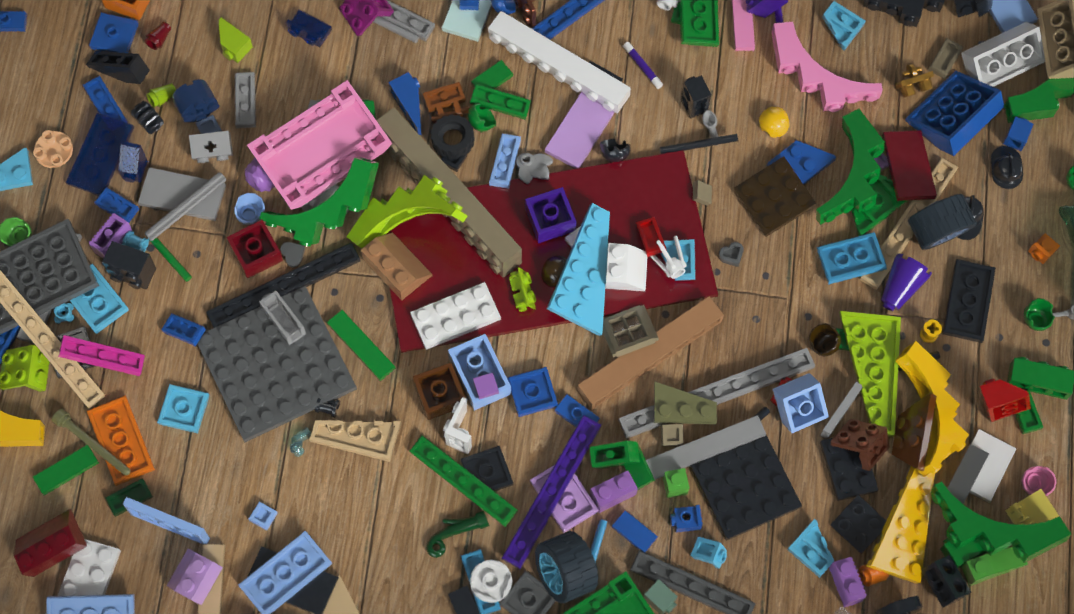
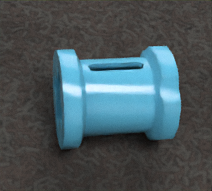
(135, 242)

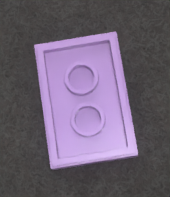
(574, 504)

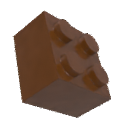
(438, 390)

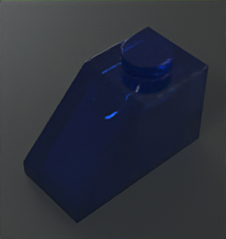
(132, 162)

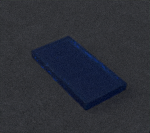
(99, 154)

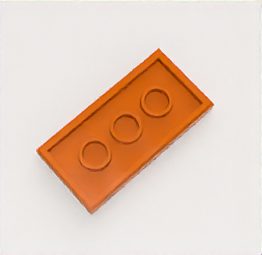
(120, 435)

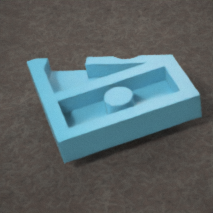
(842, 24)
(16, 171)
(812, 550)

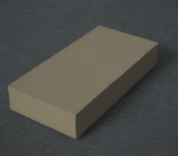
(945, 58)

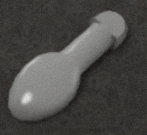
(710, 121)

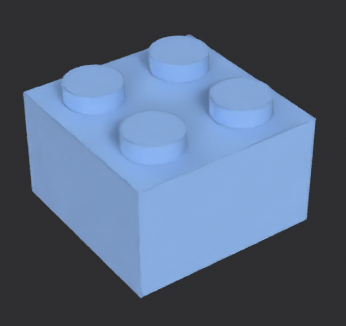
(800, 403)

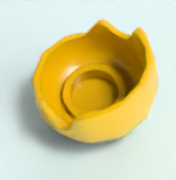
(774, 121)

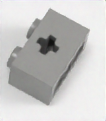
(221, 140)

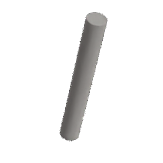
(396, 29)

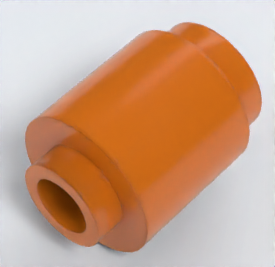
(871, 576)

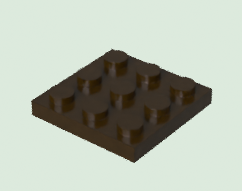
(775, 196)

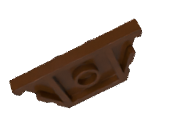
(914, 431)

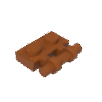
(445, 97)

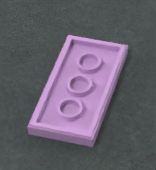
(579, 131)

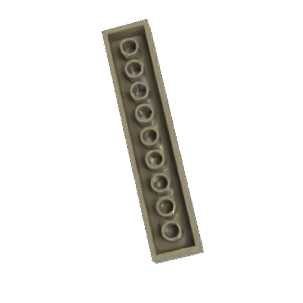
(480, 226)

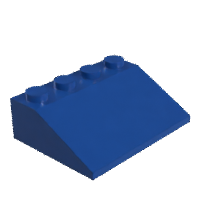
(956, 112)

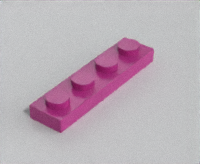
(101, 355)

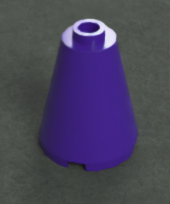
(903, 282)

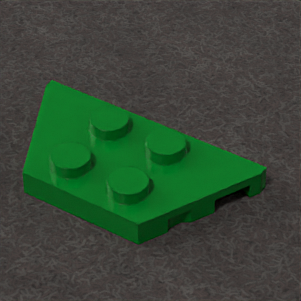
(885, 205)

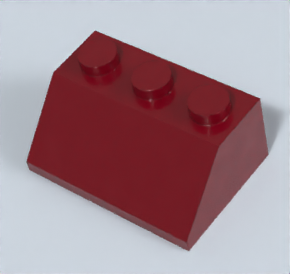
(48, 544)

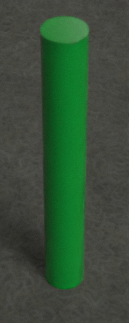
(171, 259)

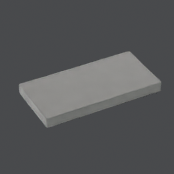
(168, 189)

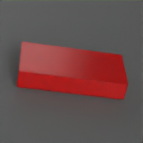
(649, 234)

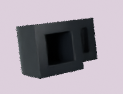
(967, 7)

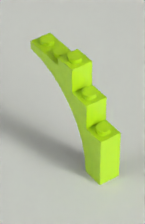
(384, 215)

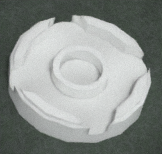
(491, 581)

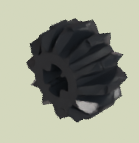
(147, 117)

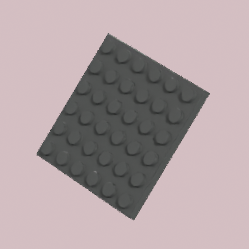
(266, 377)

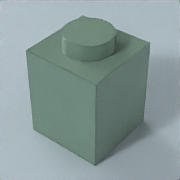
(661, 598)

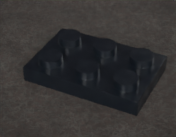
(847, 472)

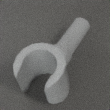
(1070, 313)

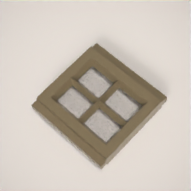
(629, 331)

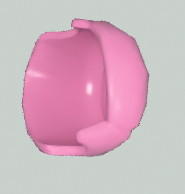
(1038, 478)

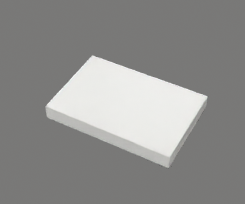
(994, 466)

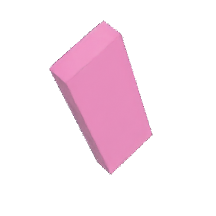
(742, 27)

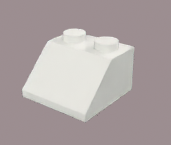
(626, 267)

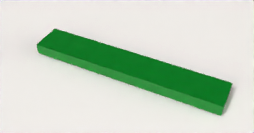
(463, 481)

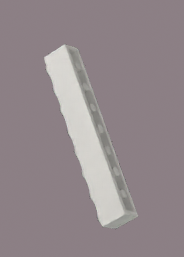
(559, 62)

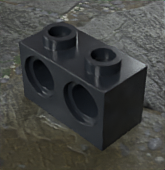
(695, 96)
(946, 581)

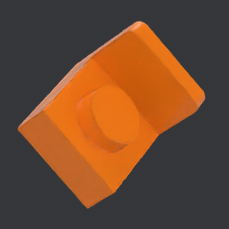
(1043, 248)

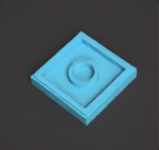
(183, 408)

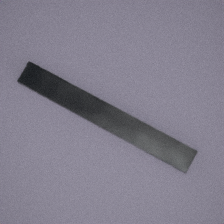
(285, 284)

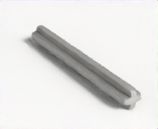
(185, 206)

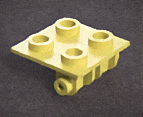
(1032, 509)

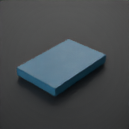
(851, 258)

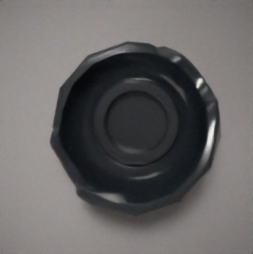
(613, 151)

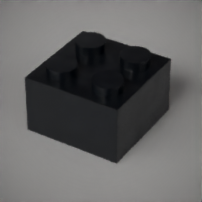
(129, 265)

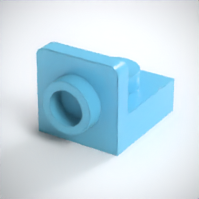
(709, 552)

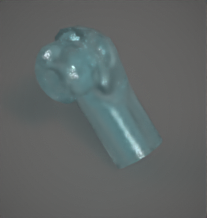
(297, 441)

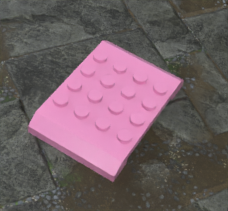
(319, 146)

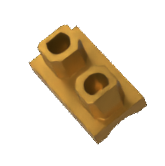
(924, 80)

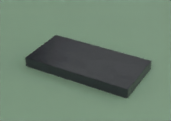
(969, 301)
(313, 596)

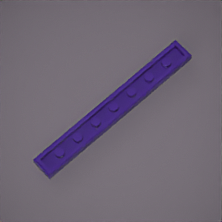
(551, 492)

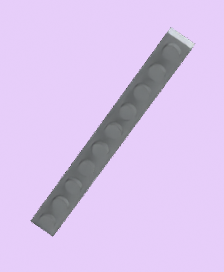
(728, 388)

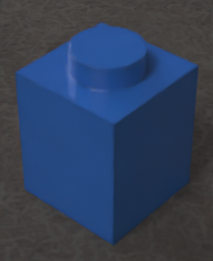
(1018, 133)

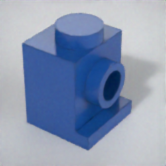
(682, 525)

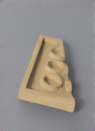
(363, 438)

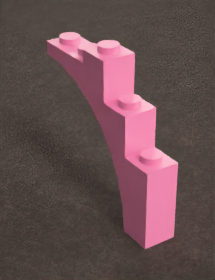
(812, 77)

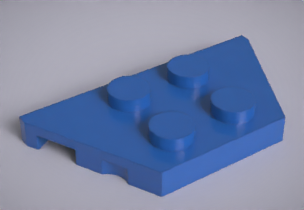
(805, 160)

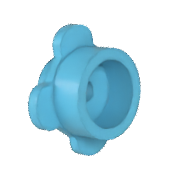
(63, 308)

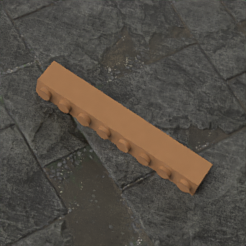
(631, 366)

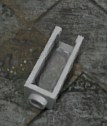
(282, 317)

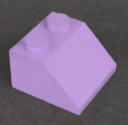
(194, 576)

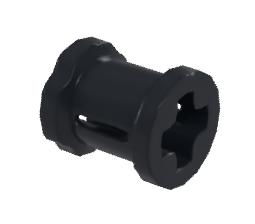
(329, 408)

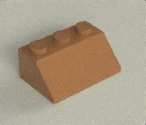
(395, 264)

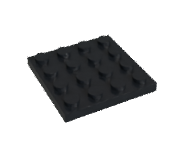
(746, 487)

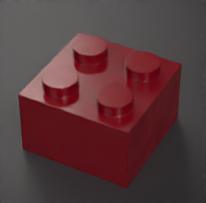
(254, 249)

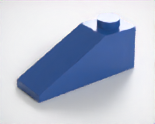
(406, 94)

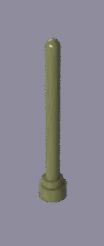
(62, 419)

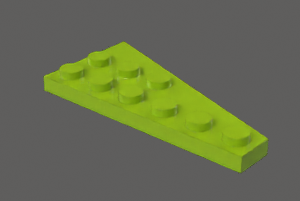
(873, 350)

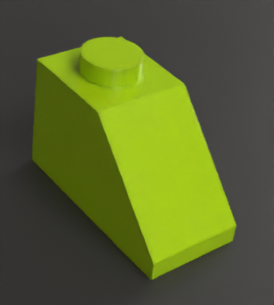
(233, 41)

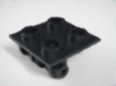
(859, 524)

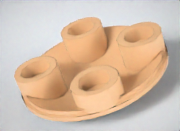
(53, 149)

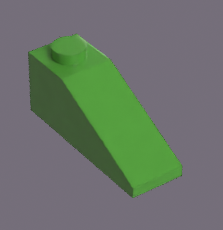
(989, 566)

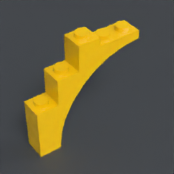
(932, 378)
(20, 431)

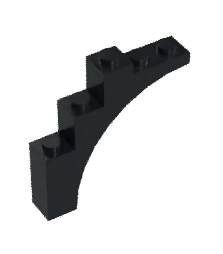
(908, 10)

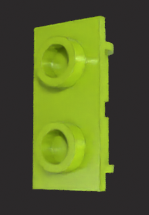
(526, 297)

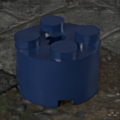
(195, 101)

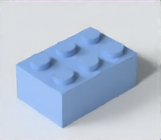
(475, 360)

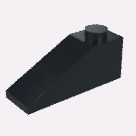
(121, 66)

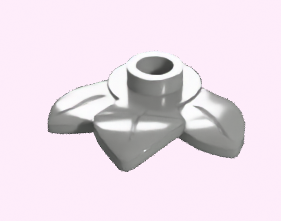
(534, 168)

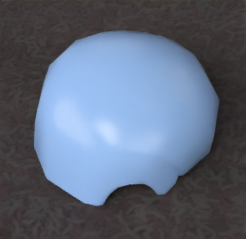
(249, 208)

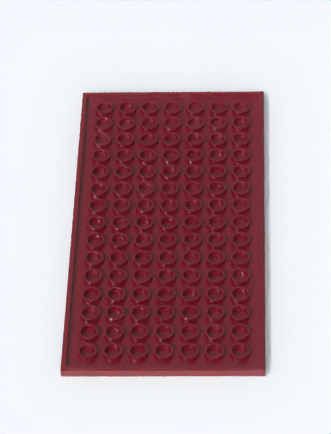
(627, 189)

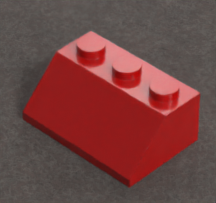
(1003, 399)

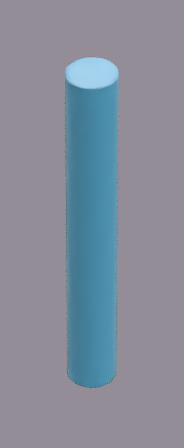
(598, 538)

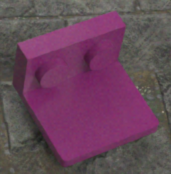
(363, 12)

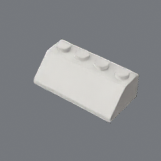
(1005, 55)

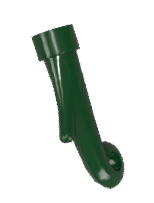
(456, 527)

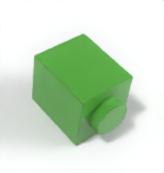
(676, 483)

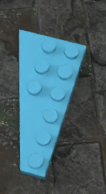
(581, 286)

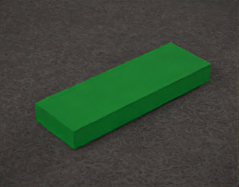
(500, 101)
(65, 470)

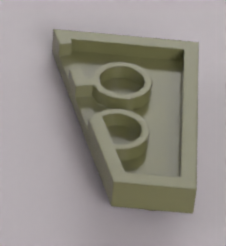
(682, 407)

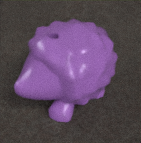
(257, 177)

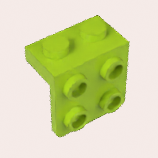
(24, 367)

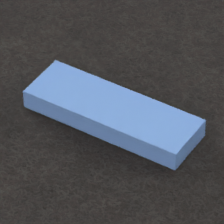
(505, 161)

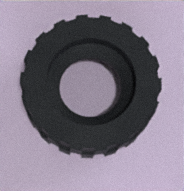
(445, 124)

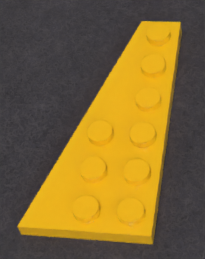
(905, 531)

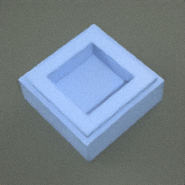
(263, 516)

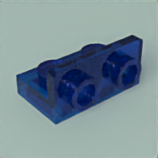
(308, 28)

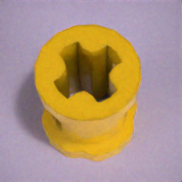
(935, 328)

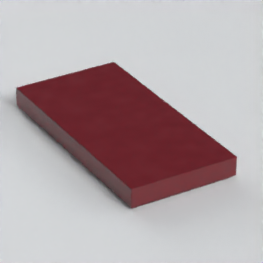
(909, 165)

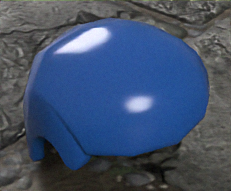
(505, 6)

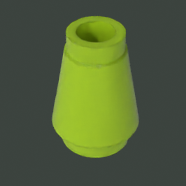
(160, 95)

